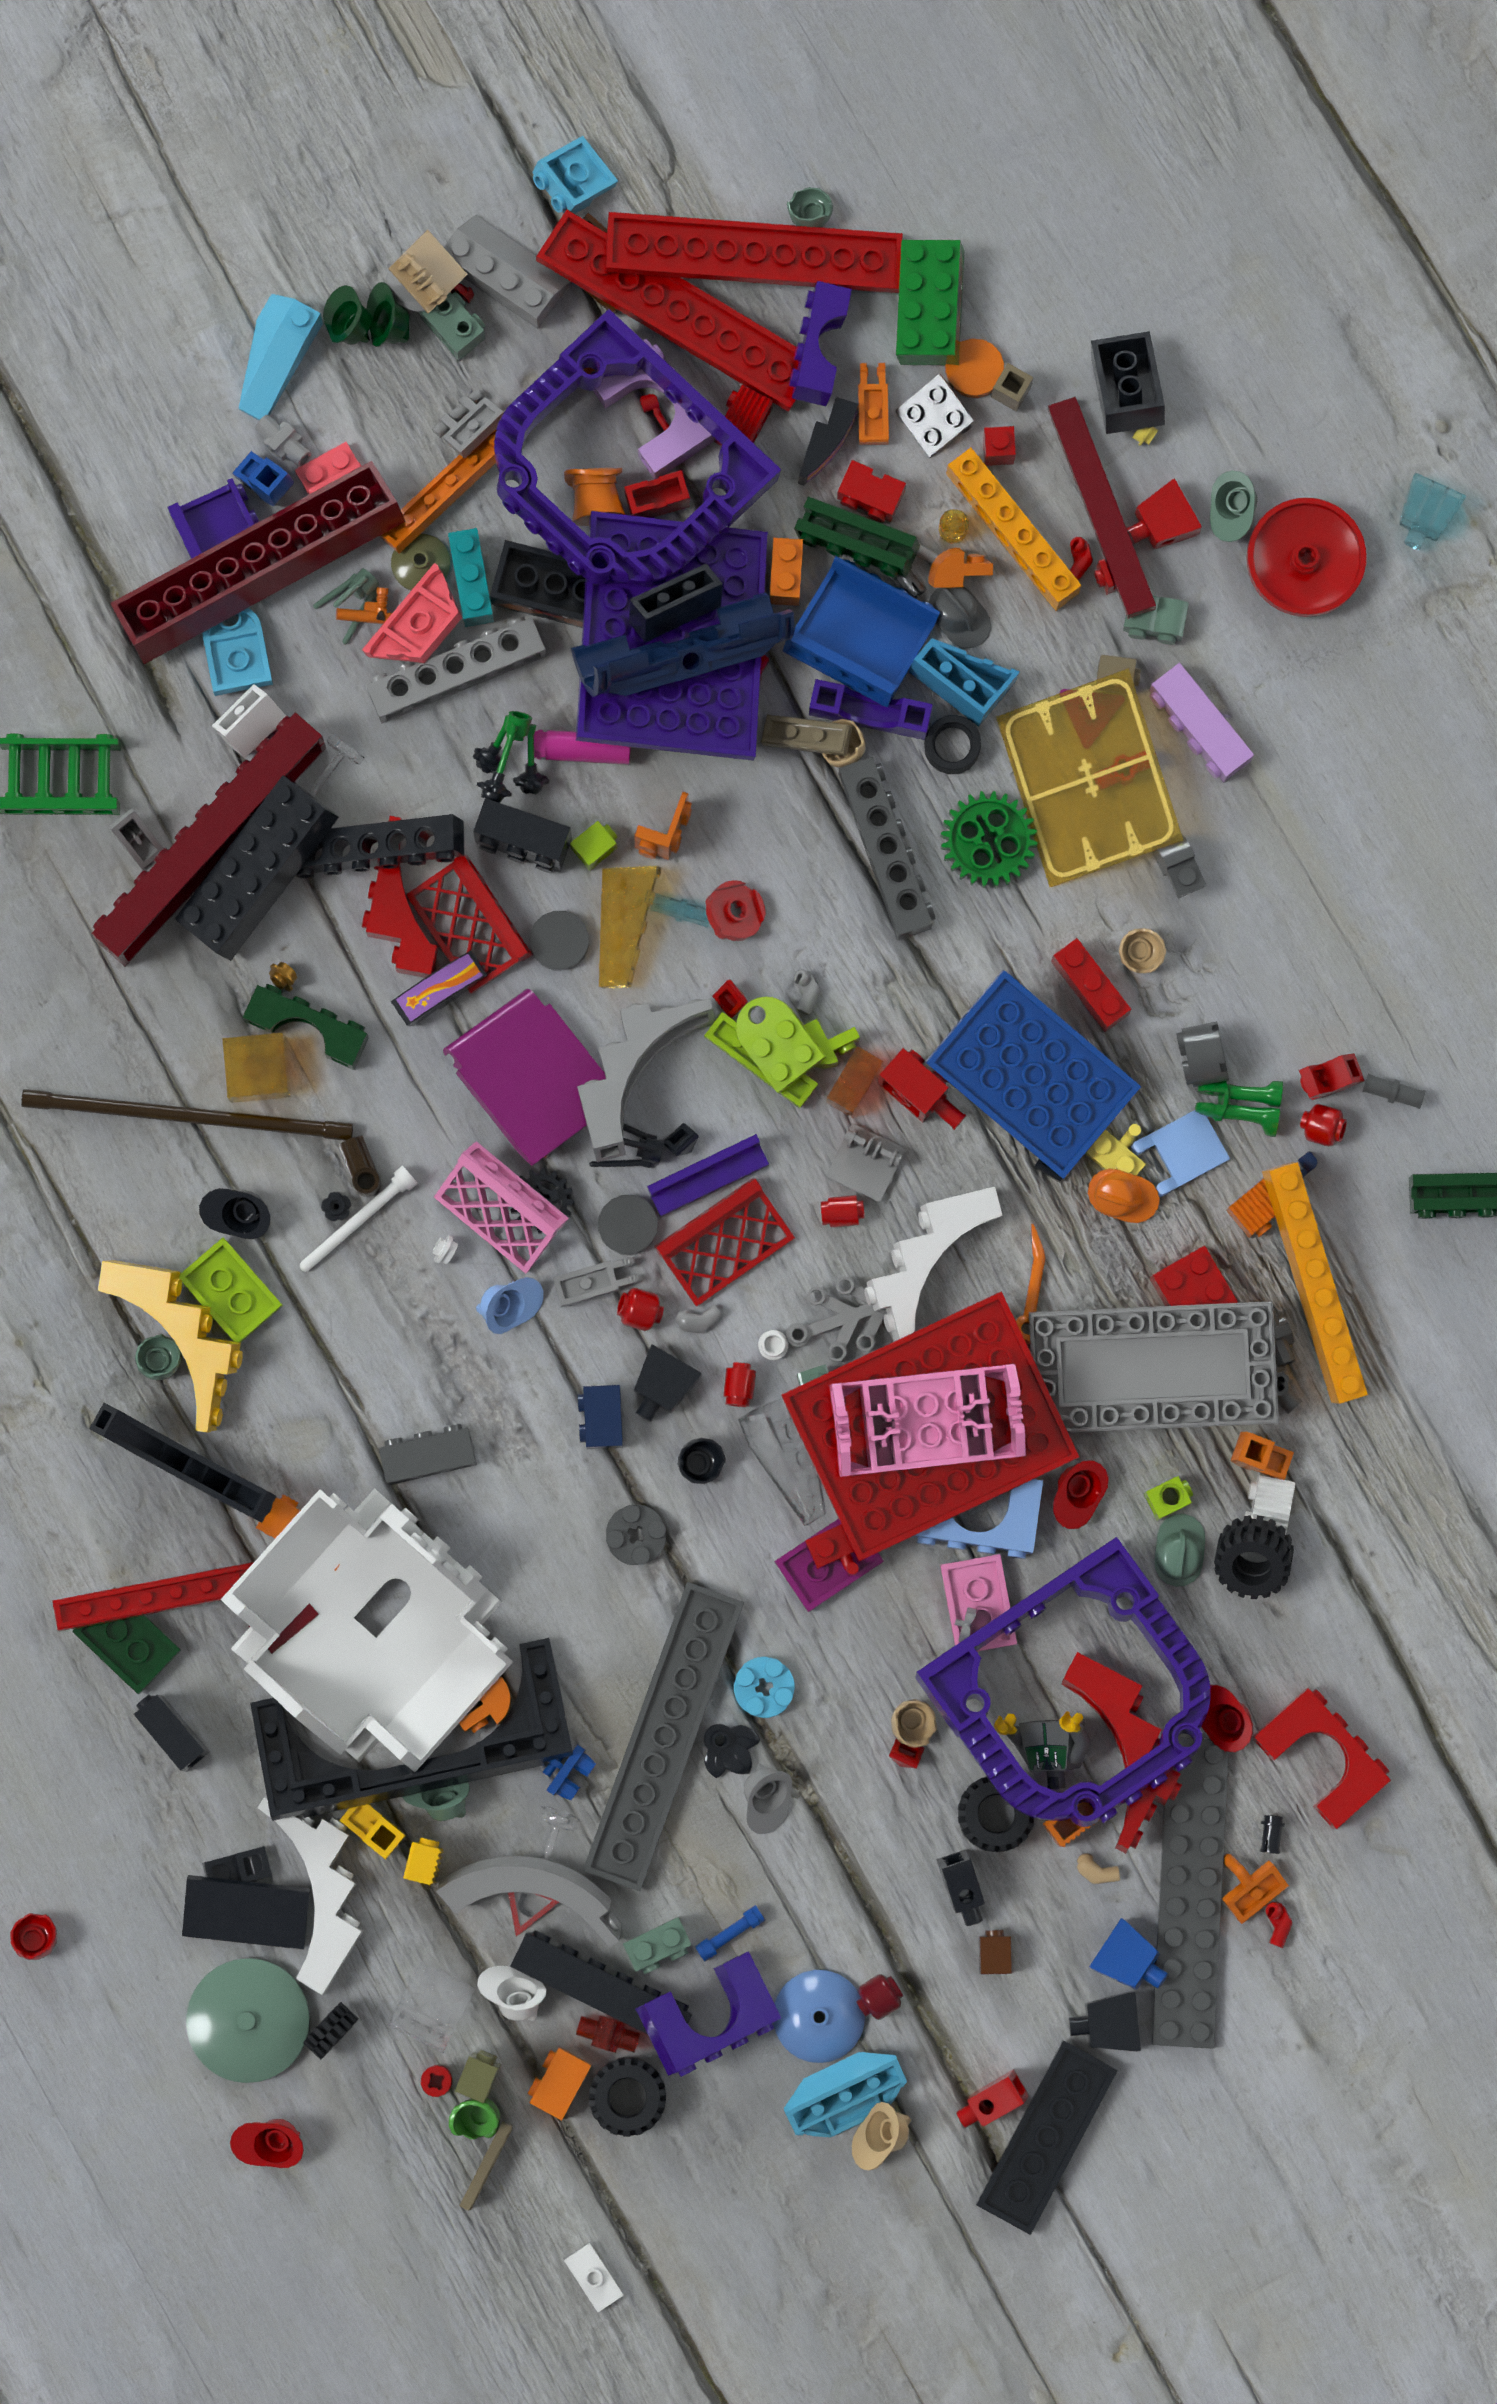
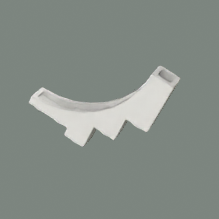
(944, 1223)
(332, 1934)

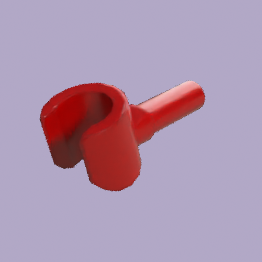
(650, 402)

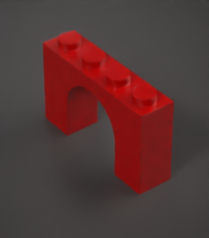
(1362, 1774)

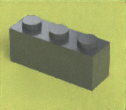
(427, 1454)

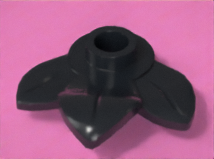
(732, 1752)

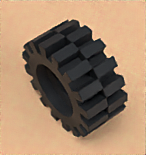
(330, 2030)

